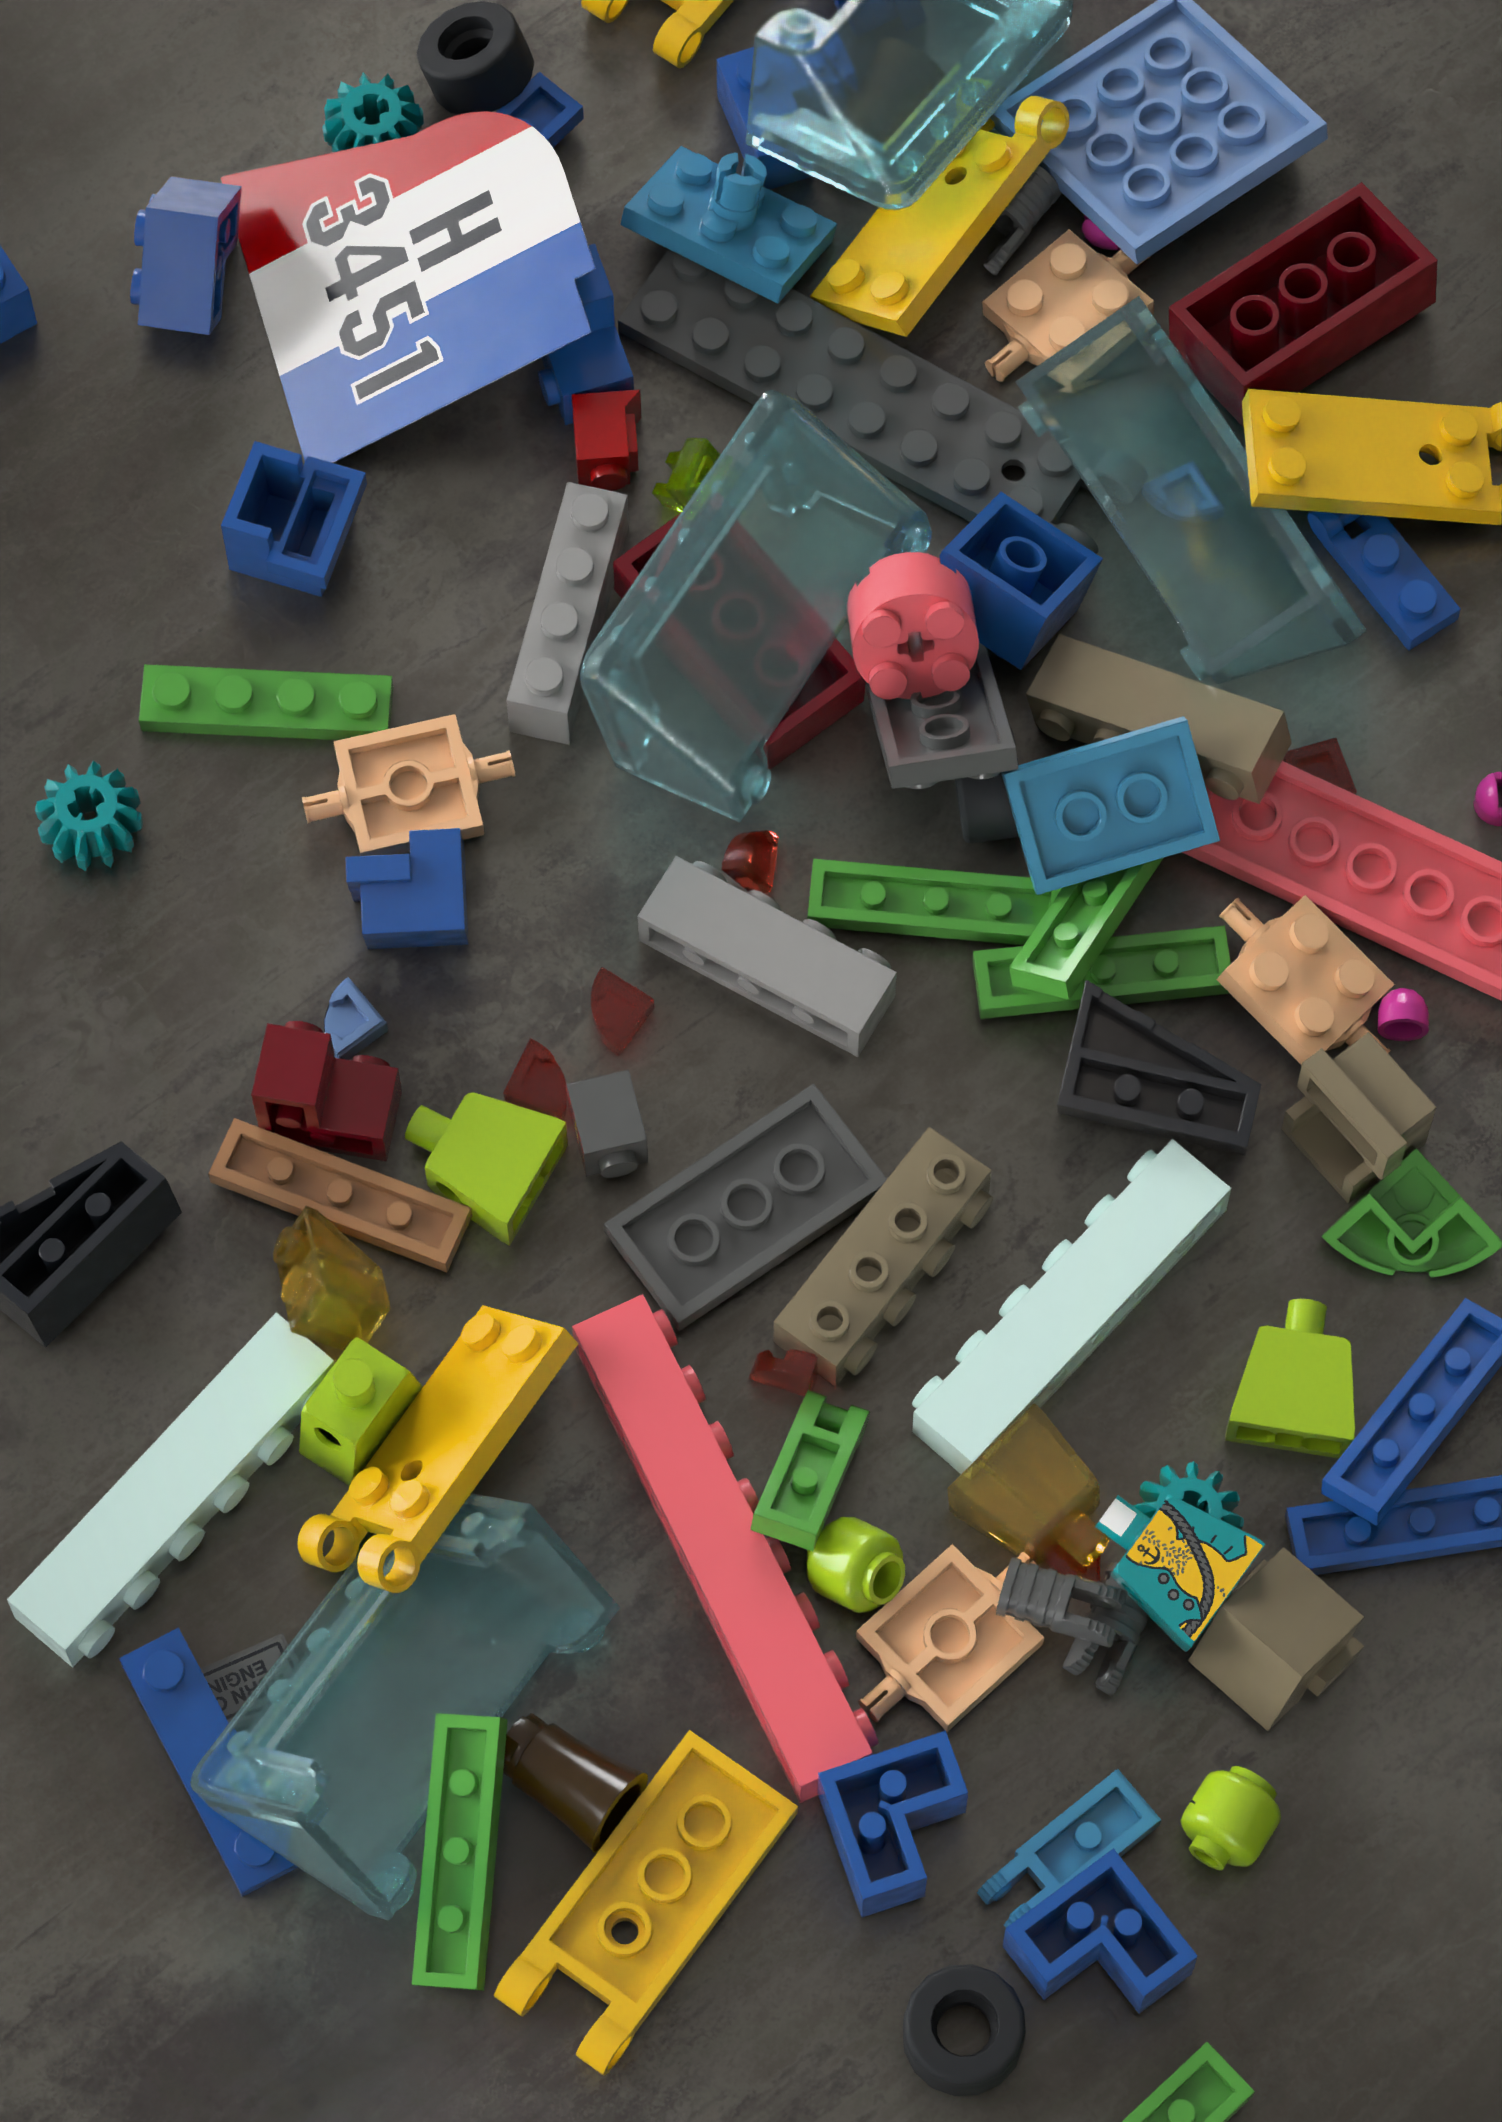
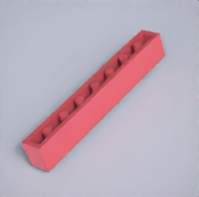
(709, 1526)

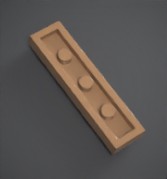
(345, 1193)

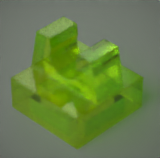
(688, 471)

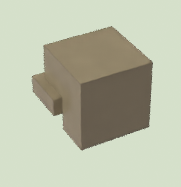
(1357, 1116)
(1278, 1638)

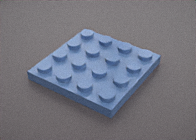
(1166, 125)

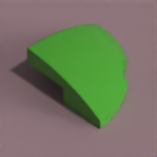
(1413, 1225)

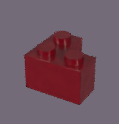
(323, 1098)

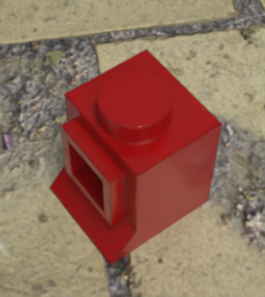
(606, 437)

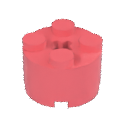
(912, 627)

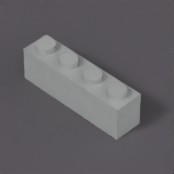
(567, 612)
(767, 954)

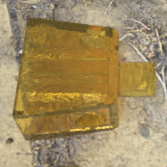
(1031, 1493)

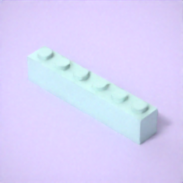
(1072, 1306)
(171, 1494)

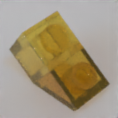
(328, 1283)

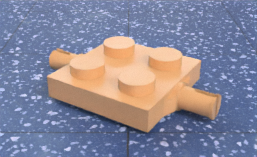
(1057, 301)
(407, 782)
(1302, 978)
(945, 1641)

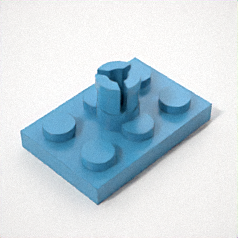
(729, 222)
(1110, 805)

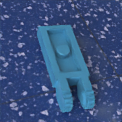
(1099, 1821)

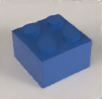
(1020, 577)

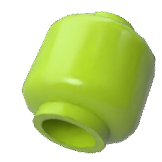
(856, 1565)
(1231, 1818)

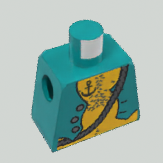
(1178, 1563)

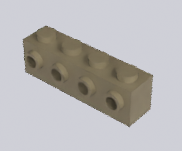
(1102, 694)
(884, 1256)

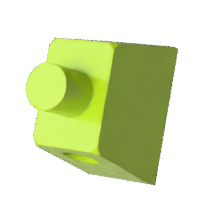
(490, 1158)
(1296, 1387)
(358, 1406)

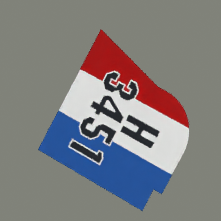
(411, 272)

